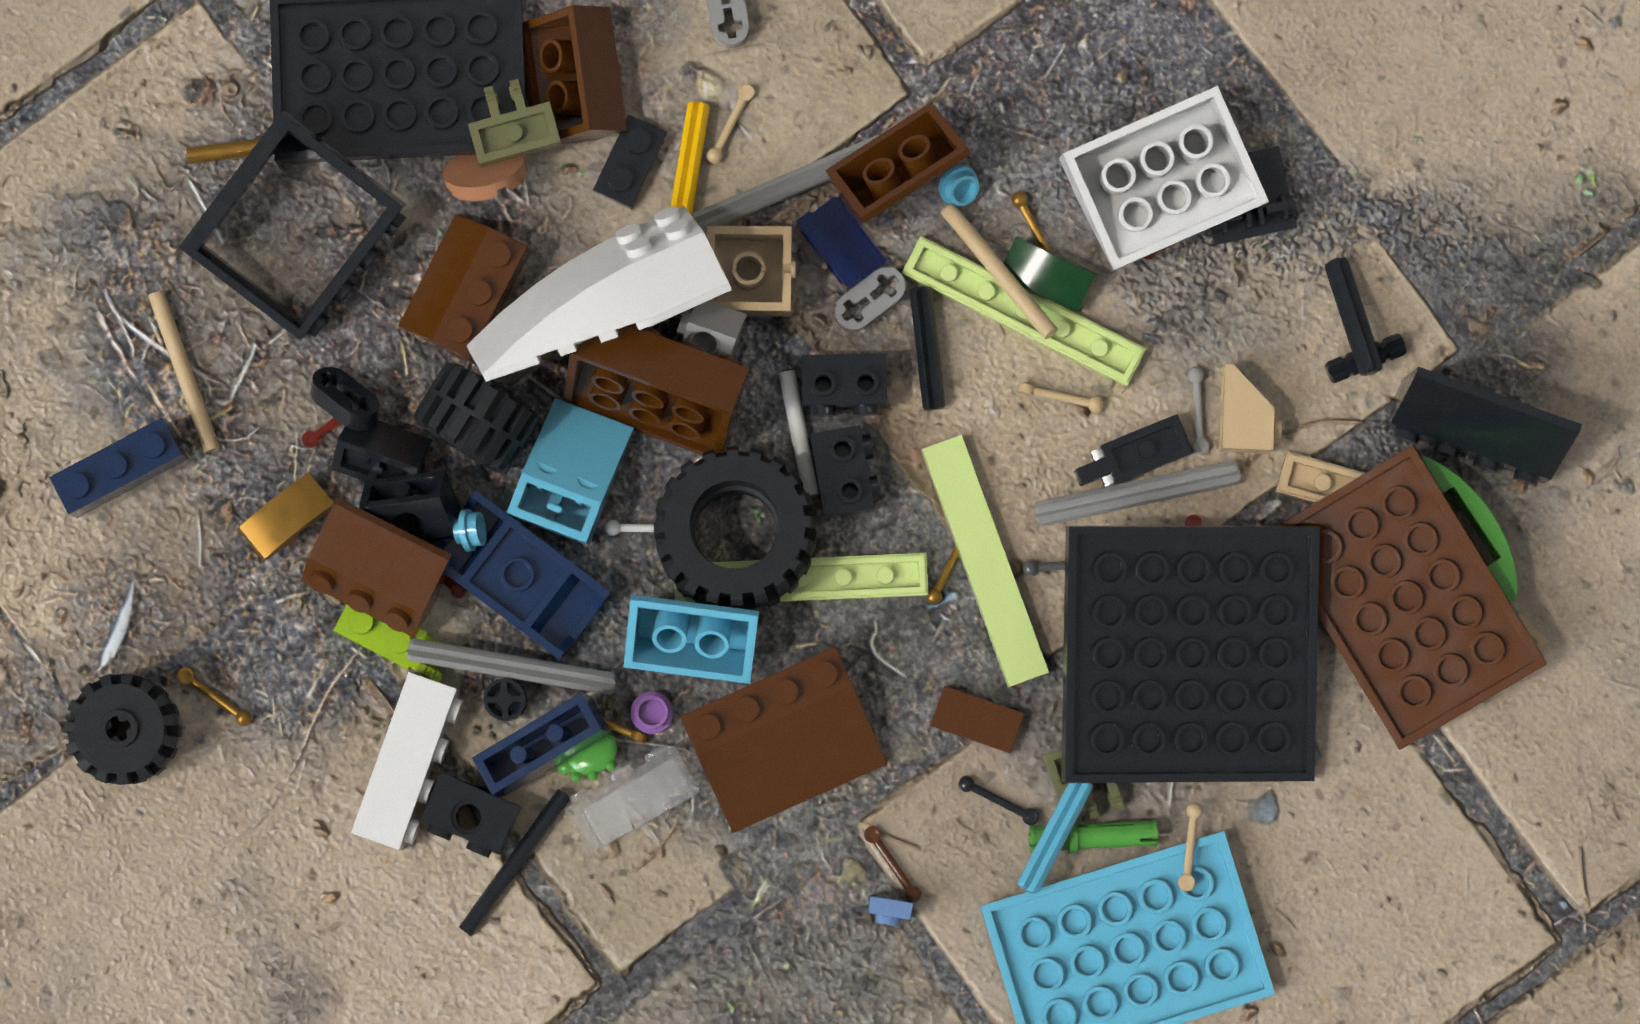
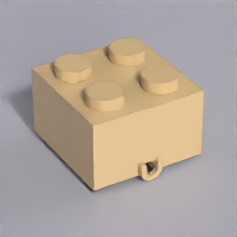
(757, 268)

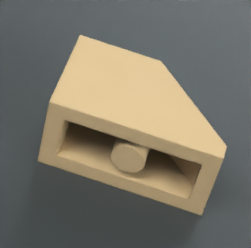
(1245, 416)

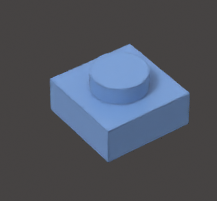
(889, 910)

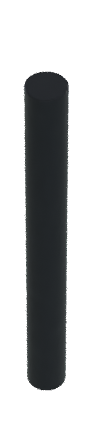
(514, 862)

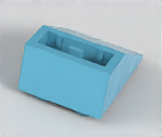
(570, 471)

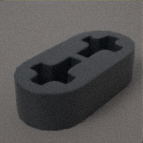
(344, 399)

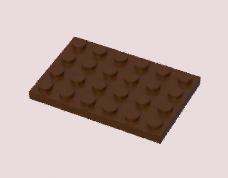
(1413, 599)

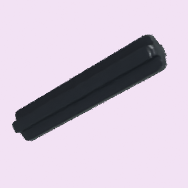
(1353, 316)
(927, 348)

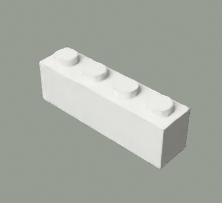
(405, 762)

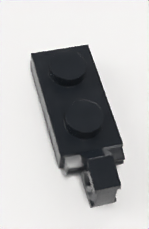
(1136, 453)

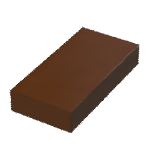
(977, 719)

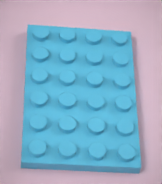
(1131, 942)

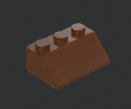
(577, 70)
(897, 163)
(464, 286)
(376, 568)

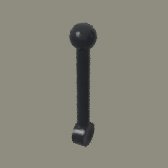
(1029, 816)

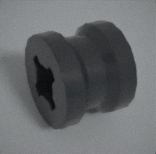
(499, 699)

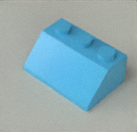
(691, 639)

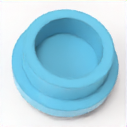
(958, 185)
(470, 530)

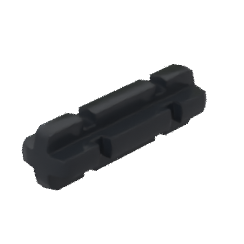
(1340, 368)

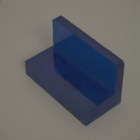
(840, 243)

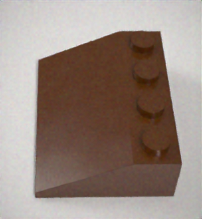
(658, 387)
(783, 740)

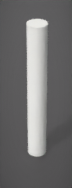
(798, 431)

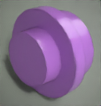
(651, 712)

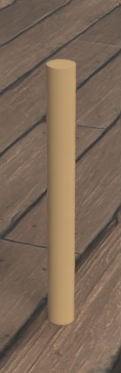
(999, 271)
(184, 371)

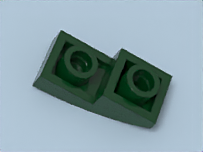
(1050, 274)

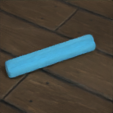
(1054, 836)

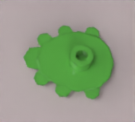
(591, 760)

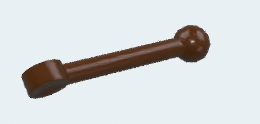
(912, 893)

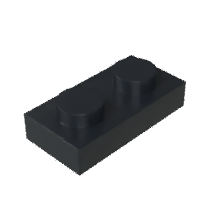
(630, 162)

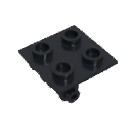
(1266, 219)

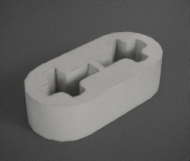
(717, 20)
(863, 291)

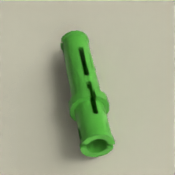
(1103, 835)

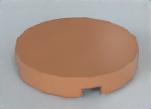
(478, 183)

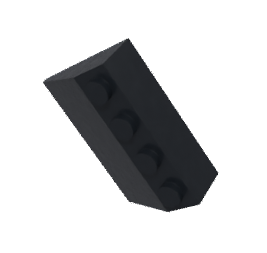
(1480, 426)

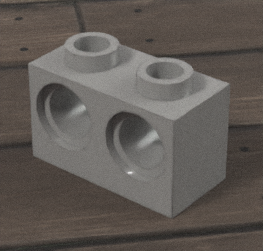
(713, 328)

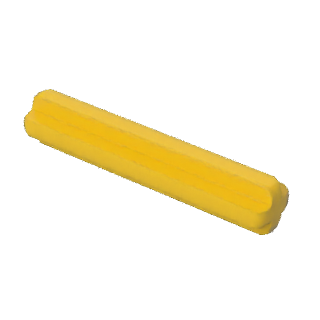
(690, 155)

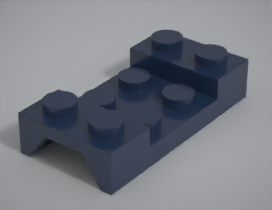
(525, 580)

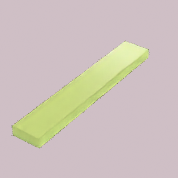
(979, 291)
(984, 561)
(853, 577)

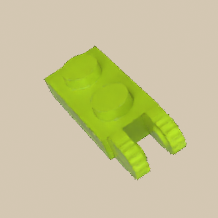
(383, 640)

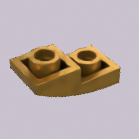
(285, 516)

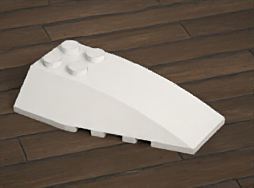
(628, 279)

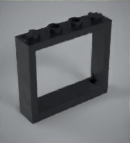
(340, 285)

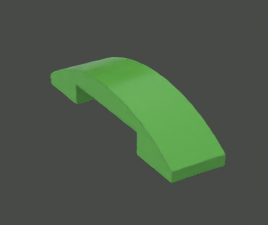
(1483, 523)

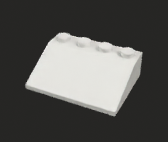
(1164, 178)

